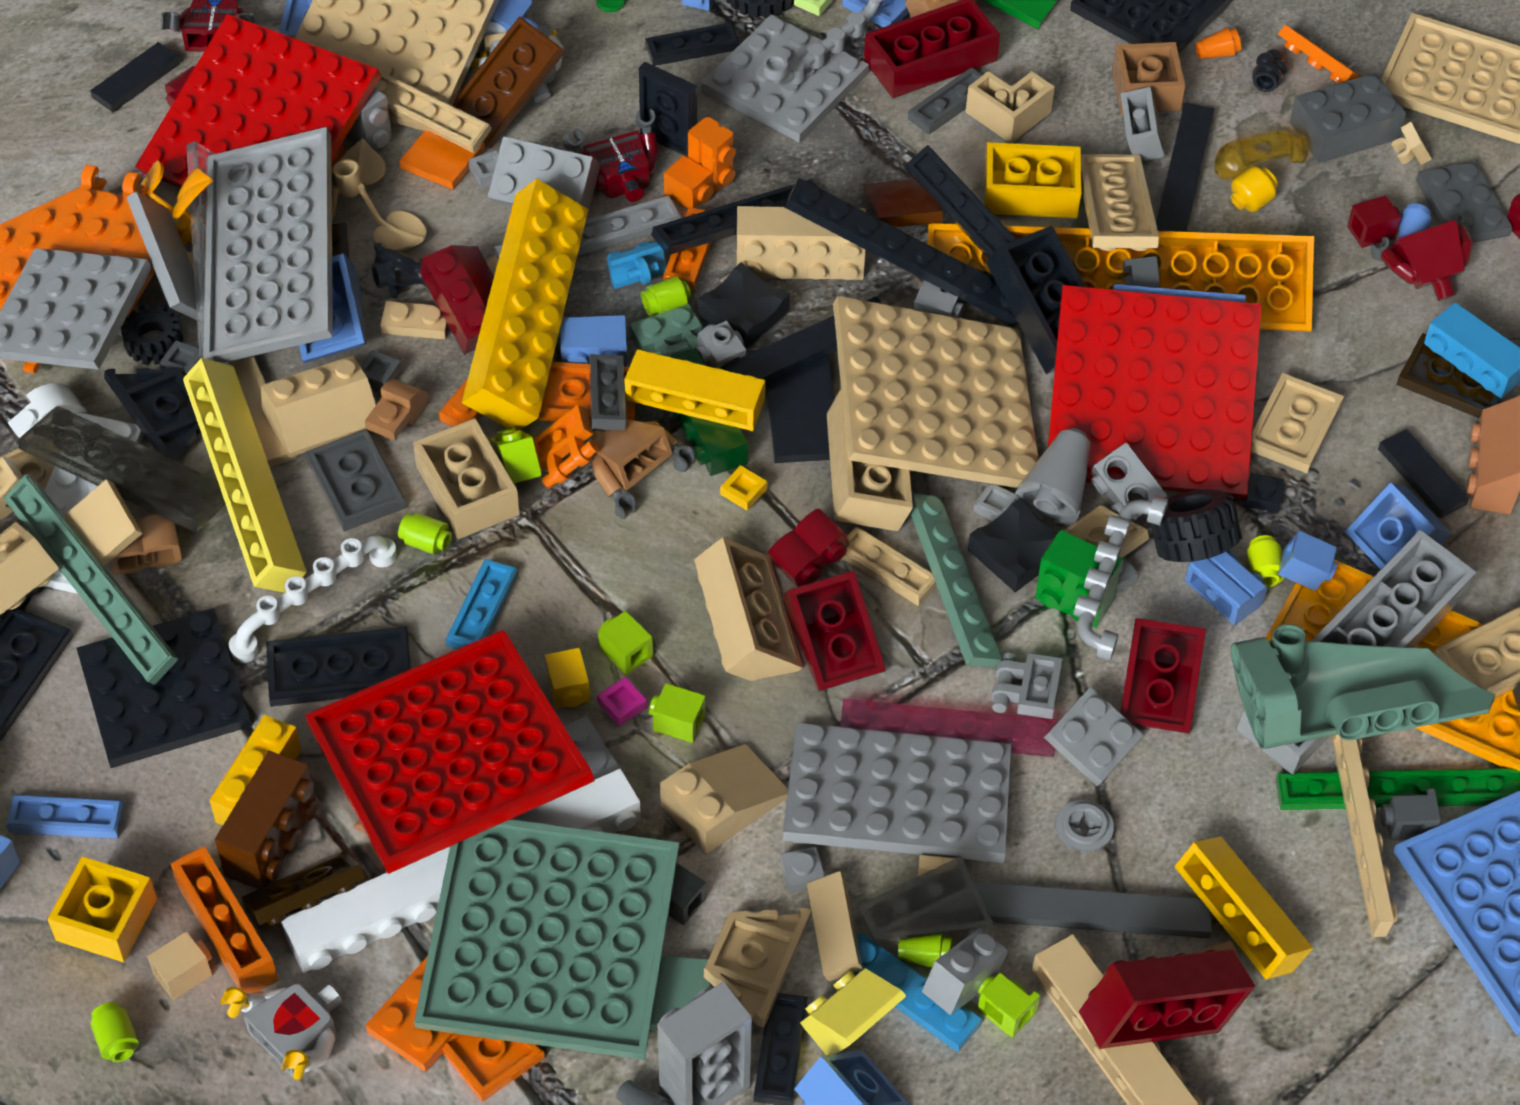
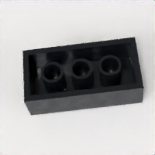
(1031, 281)

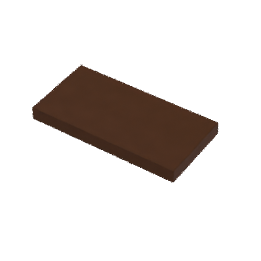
(509, 77)

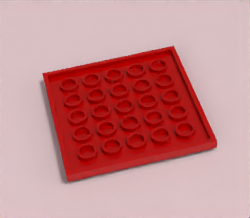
(256, 90)
(1162, 378)
(448, 750)

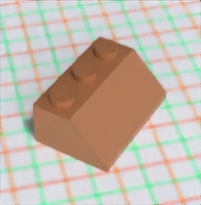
(1495, 458)

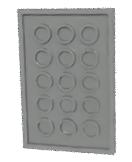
(898, 793)

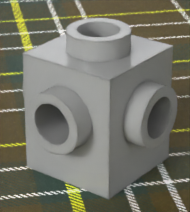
(720, 345)

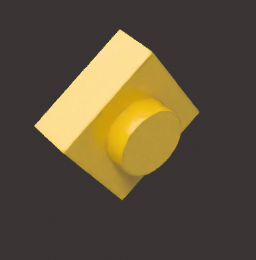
(743, 488)

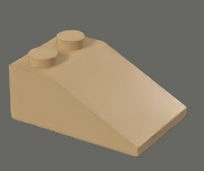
(721, 795)

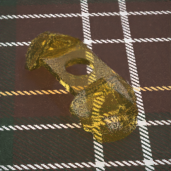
(1238, 154)

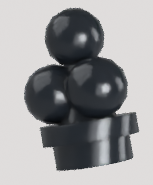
(1269, 70)

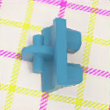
(636, 264)

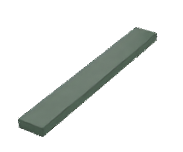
(91, 579)

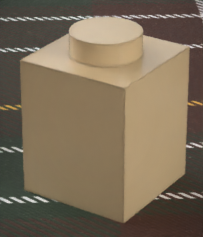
(180, 965)

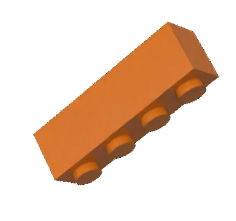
(224, 921)

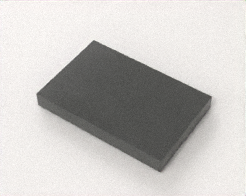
(355, 480)

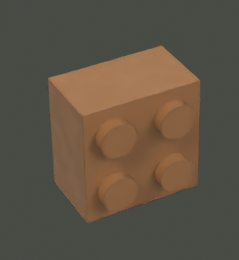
(1146, 66)

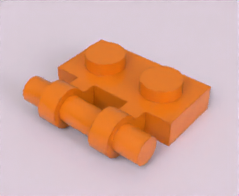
(559, 440)

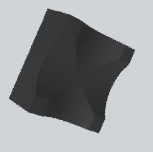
(745, 304)
(1012, 545)

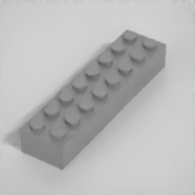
(1390, 611)

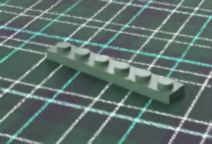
(954, 582)

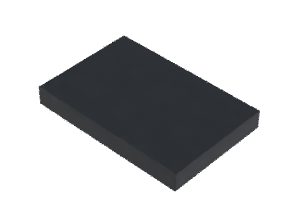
(673, 104)

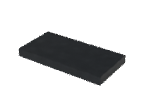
(799, 413)
(26, 655)
(334, 664)

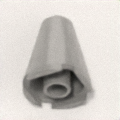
(1058, 479)

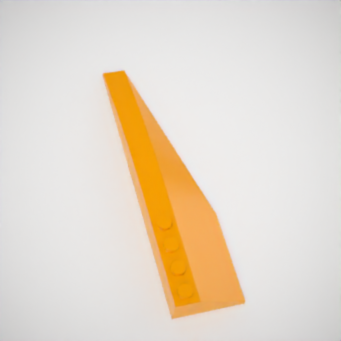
(1261, 266)

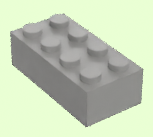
(705, 1049)

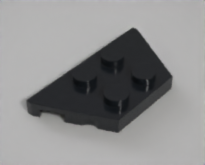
(159, 407)

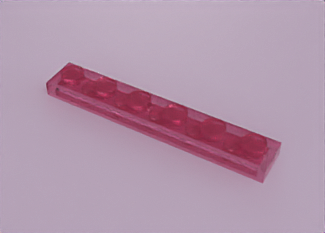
(1022, 732)

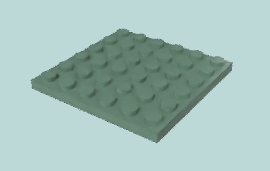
(550, 938)

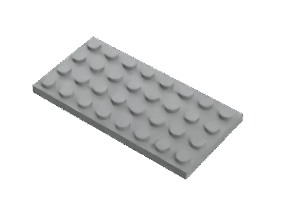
(269, 247)

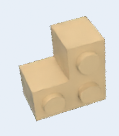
(1008, 108)

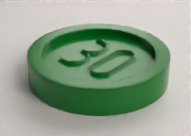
(610, 5)

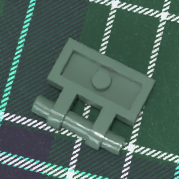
(667, 329)

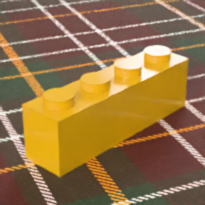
(695, 390)
(1243, 907)

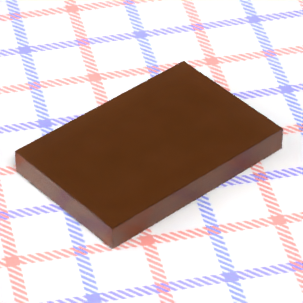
(902, 203)

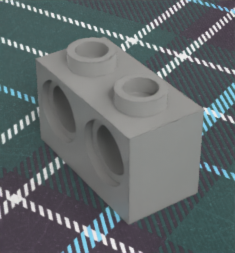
(1136, 480)

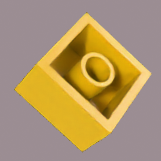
(102, 909)

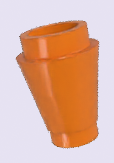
(1220, 44)

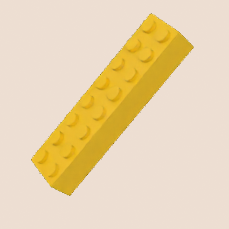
(525, 306)

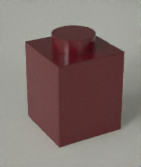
(1374, 220)

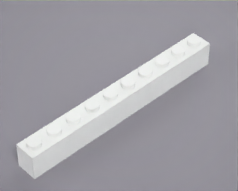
(413, 892)

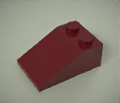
(834, 631)
(1162, 675)

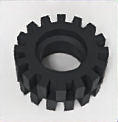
(146, 321)

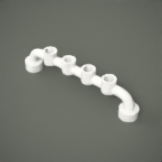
(382, 553)

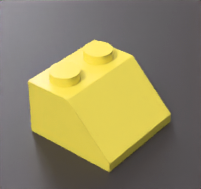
(850, 1011)

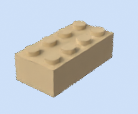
(791, 247)
(864, 491)

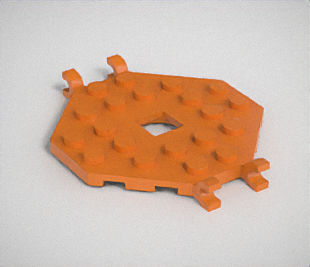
(75, 222)

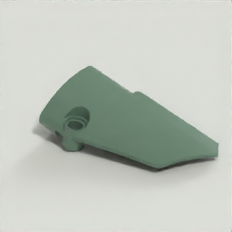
(1325, 689)

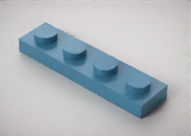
(951, 1029)

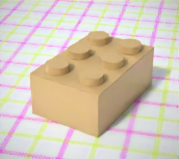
(466, 478)

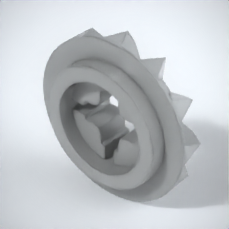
(1097, 820)

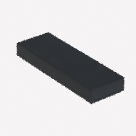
(692, 44)
(135, 77)
(1423, 473)
(780, 1051)

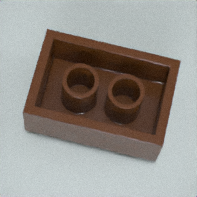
(266, 821)

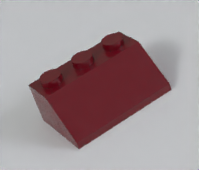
(461, 288)

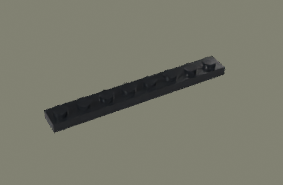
(899, 248)

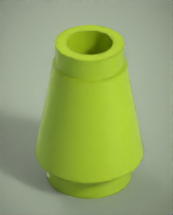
(924, 949)

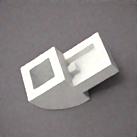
(42, 402)

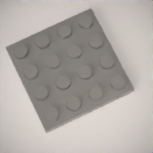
(789, 107)
(69, 307)

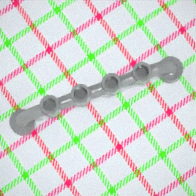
(781, 71)
(1098, 580)

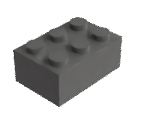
(1347, 117)

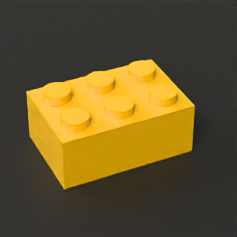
(1032, 180)

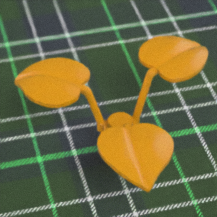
(189, 191)

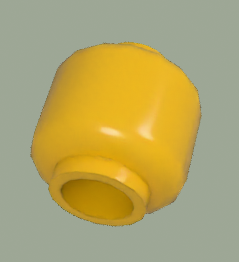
(1253, 189)

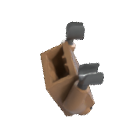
(631, 455)

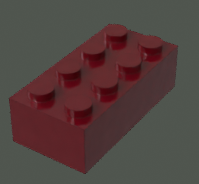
(931, 47)
(1166, 998)

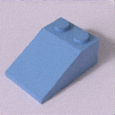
(347, 314)

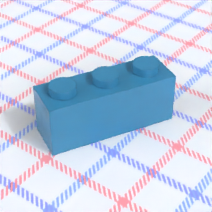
(1475, 349)

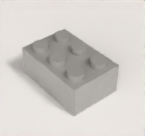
(524, 161)

